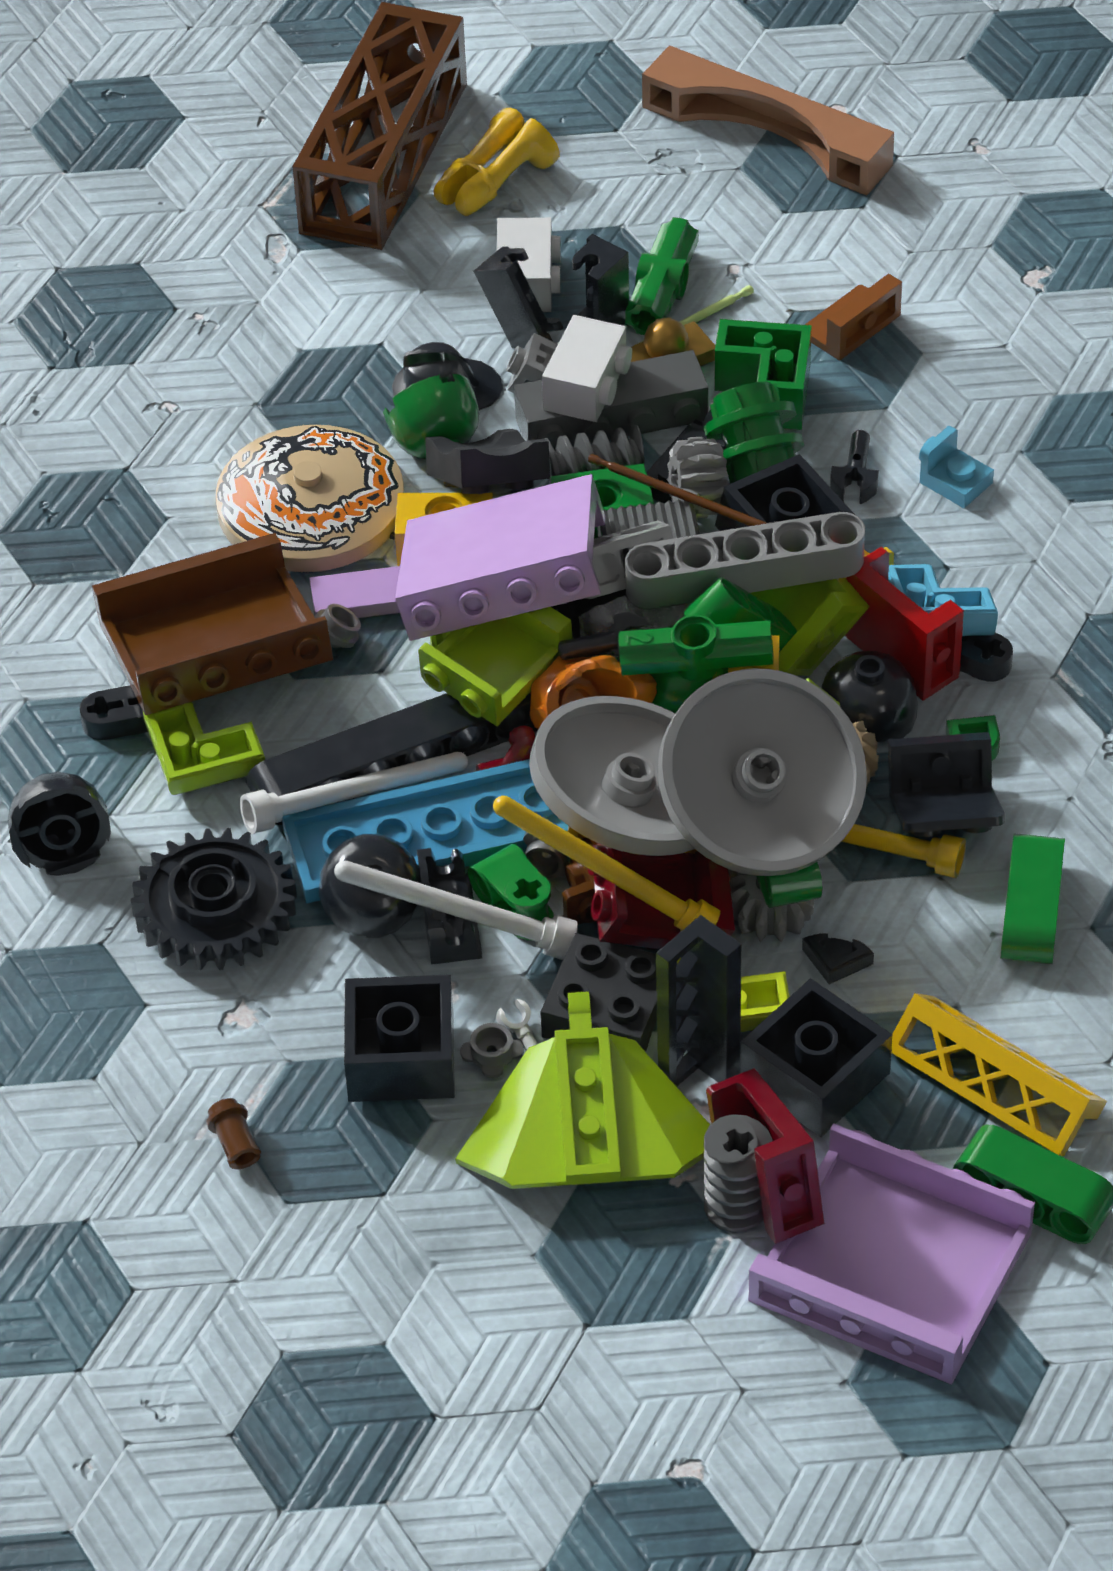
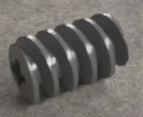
(574, 460)
(731, 1174)

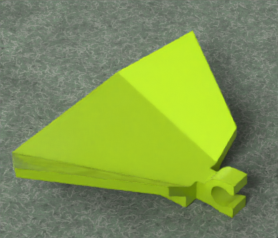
(585, 1114)

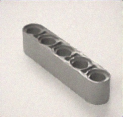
(749, 556)

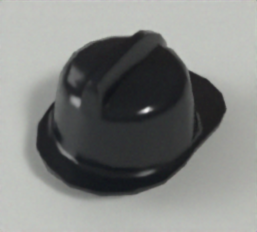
(444, 360)

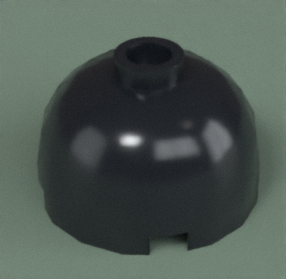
(875, 691)
(58, 823)
(361, 909)

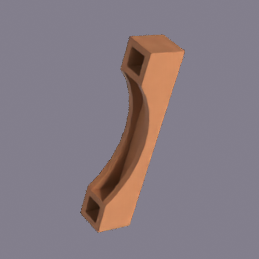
(697, 89)

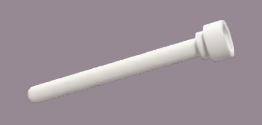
(264, 809)
(550, 934)

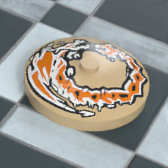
(317, 489)

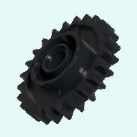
(214, 899)

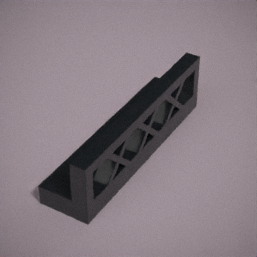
(699, 1003)

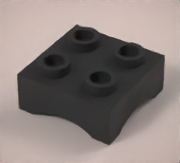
(490, 461)
(619, 988)

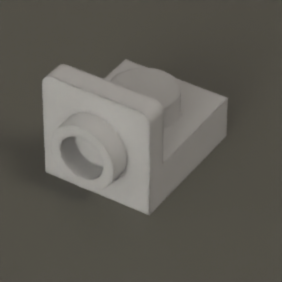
(530, 361)

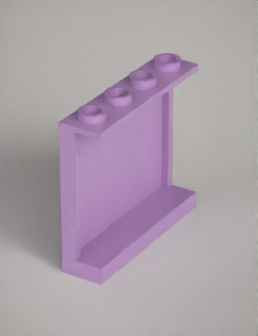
(499, 558)
(902, 1256)

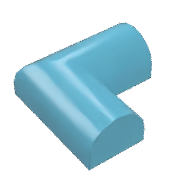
(922, 587)

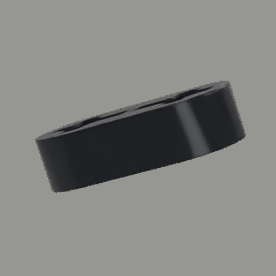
(977, 651)
(123, 714)

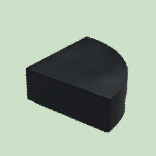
(836, 957)

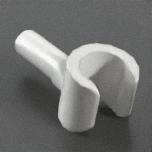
(521, 1029)

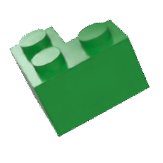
(768, 353)

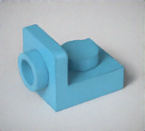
(951, 470)

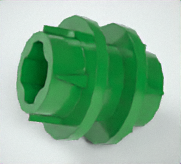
(752, 428)

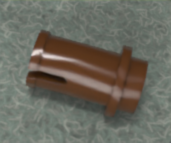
(228, 1121)

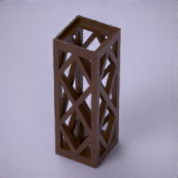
(394, 74)

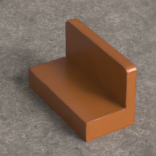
(857, 317)

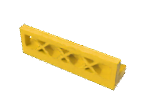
(1003, 1055)

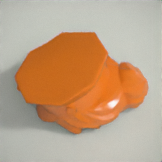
(585, 678)

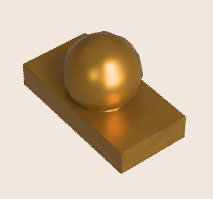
(670, 337)

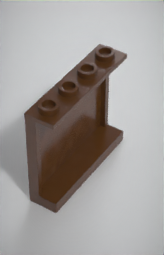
(209, 624)

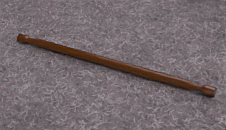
(675, 491)

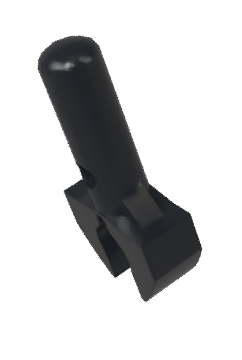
(856, 470)
(603, 641)

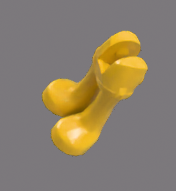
(473, 185)

